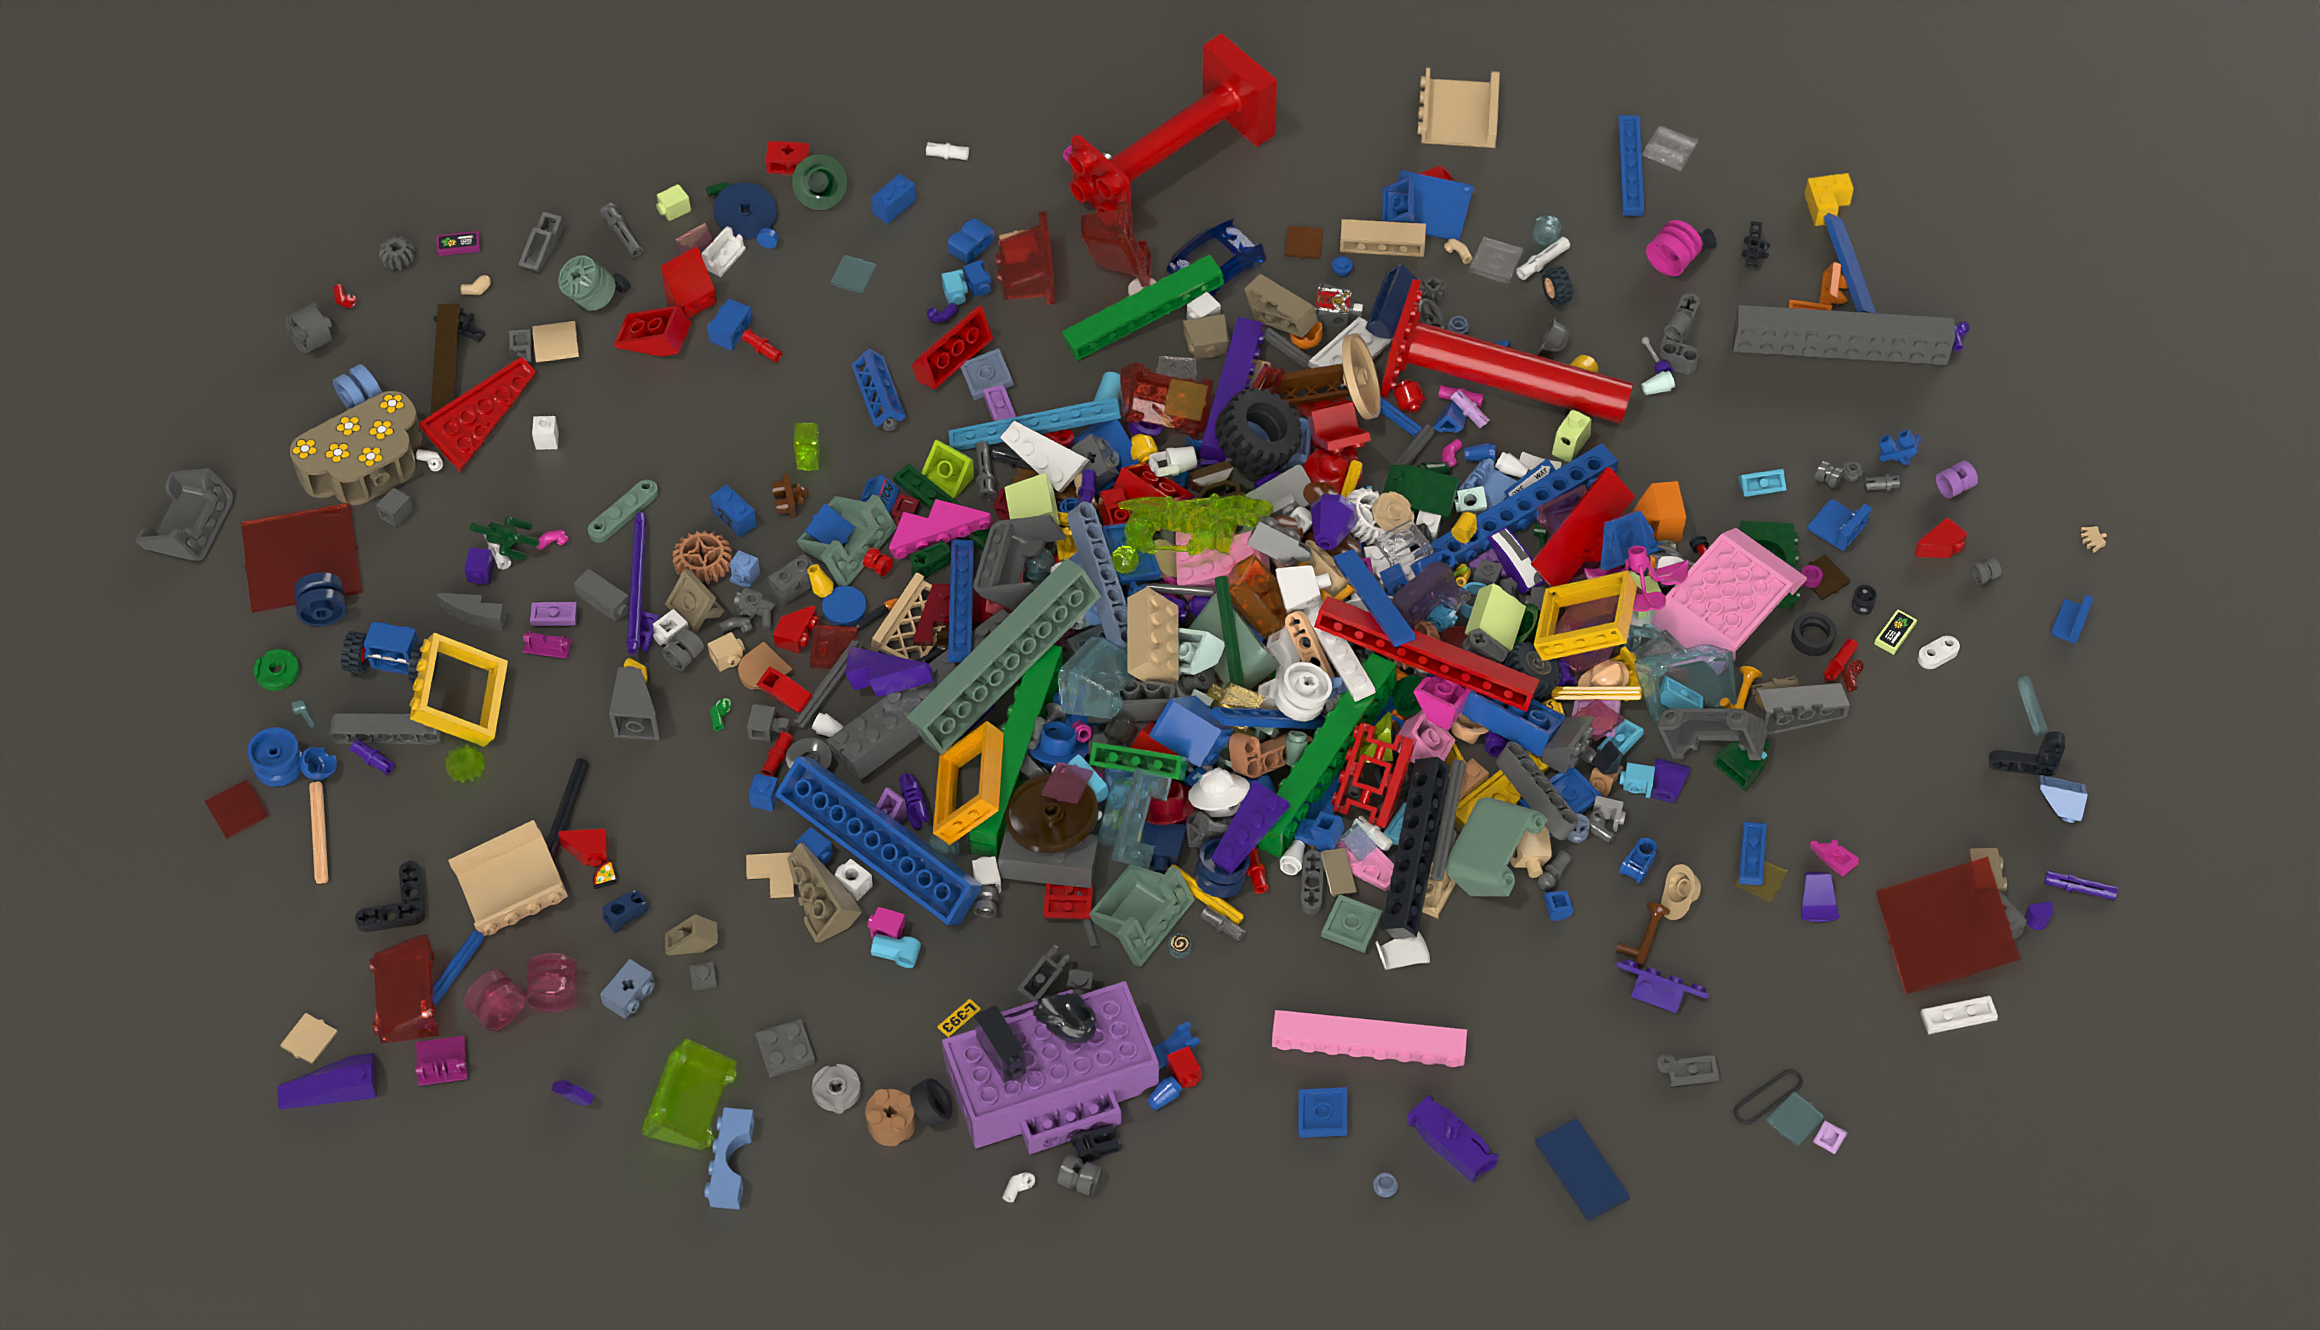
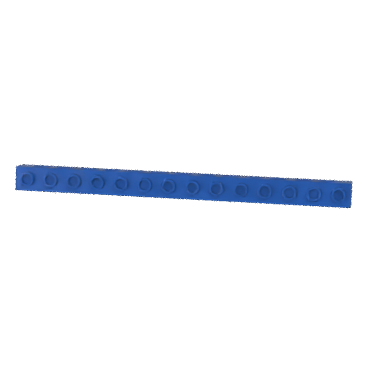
(1574, 474)

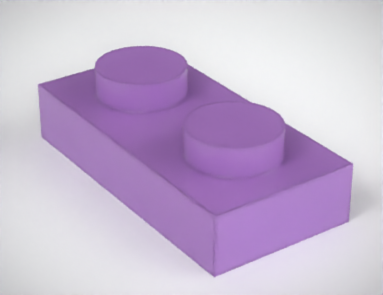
(998, 403)
(553, 614)

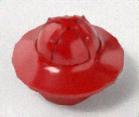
(1330, 467)

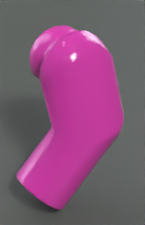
(1449, 452)

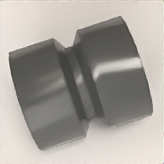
(686, 646)
(1079, 1175)

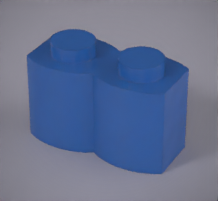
(970, 240)

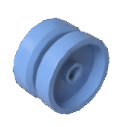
(356, 387)

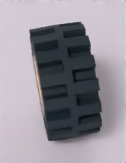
(1557, 285)

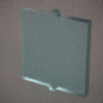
(853, 274)
(1795, 1118)

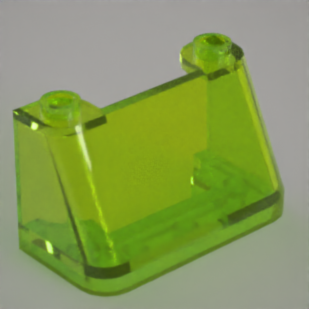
(688, 1095)

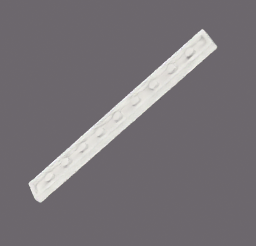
(1337, 650)

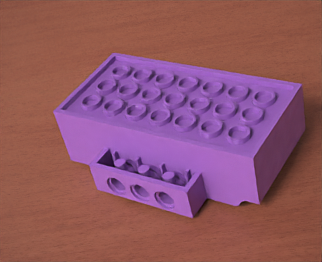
(1064, 1084)

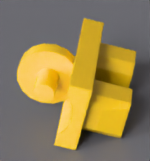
(1066, 547)

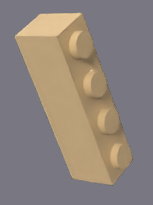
(1382, 238)

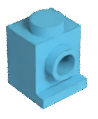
(954, 287)
(1637, 778)

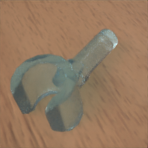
(300, 708)

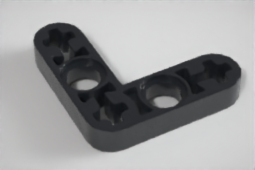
(2038, 764)
(407, 904)

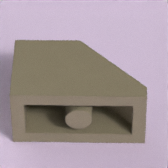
(691, 936)

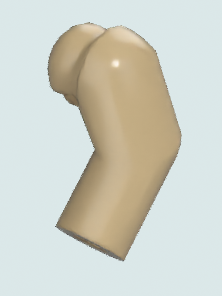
(1461, 248)
(477, 287)

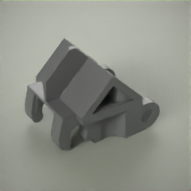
(1204, 828)

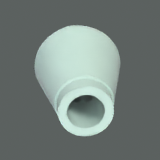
(1659, 383)

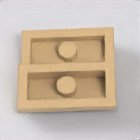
(555, 341)

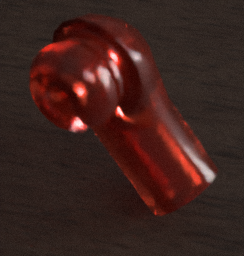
(1849, 674)

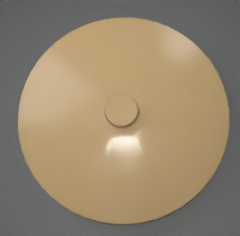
(1361, 376)

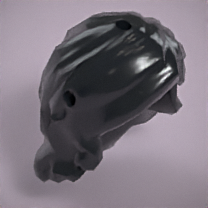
(1067, 1017)

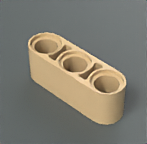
(1324, 563)

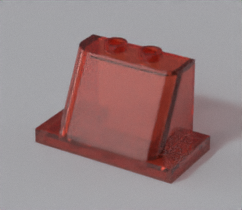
(1114, 244)
(1027, 263)

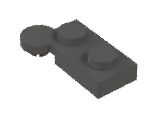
(1688, 1070)

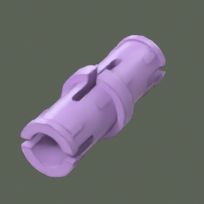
(1470, 409)

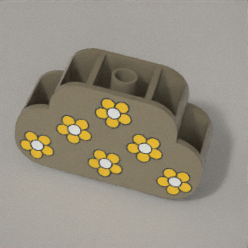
(360, 450)

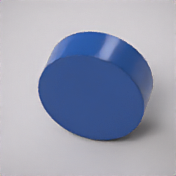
(767, 238)

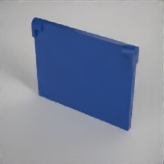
(1440, 205)

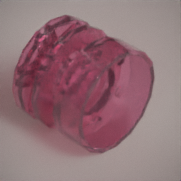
(551, 983)

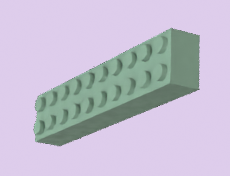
(1004, 656)

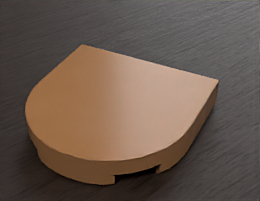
(756, 663)

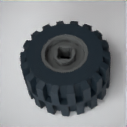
(1528, 661)

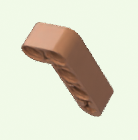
(1256, 759)

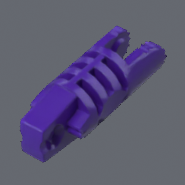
(915, 802)

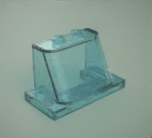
(1127, 813)

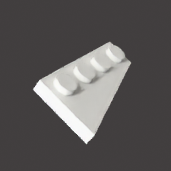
(1045, 455)

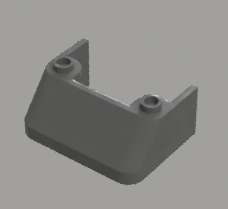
(1005, 556)

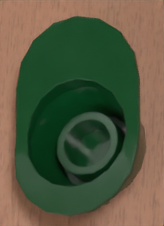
(1528, 625)
(1404, 696)

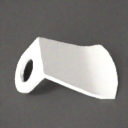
(1404, 952)

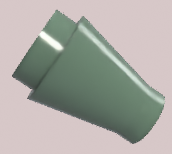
(1294, 746)

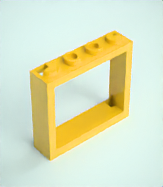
(1591, 638)
(421, 713)

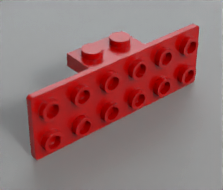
(1582, 532)

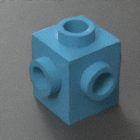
(1442, 617)

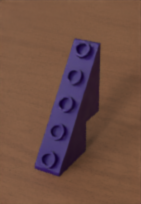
(885, 672)

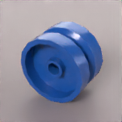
(275, 756)

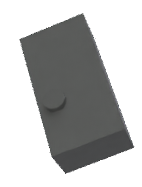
(1067, 867)

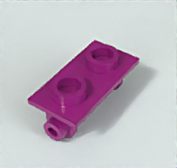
(546, 645)

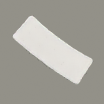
(1532, 461)

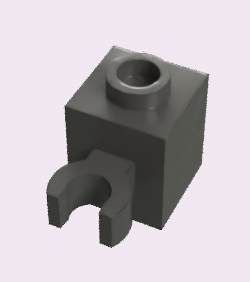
(764, 722)

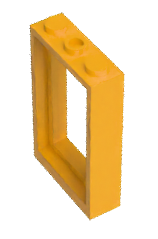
(953, 823)

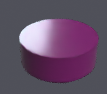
(1813, 574)

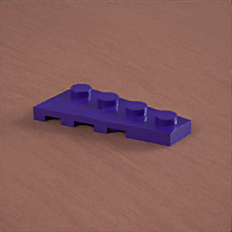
(1250, 824)

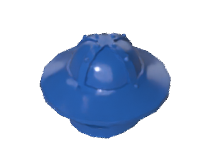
(1058, 745)

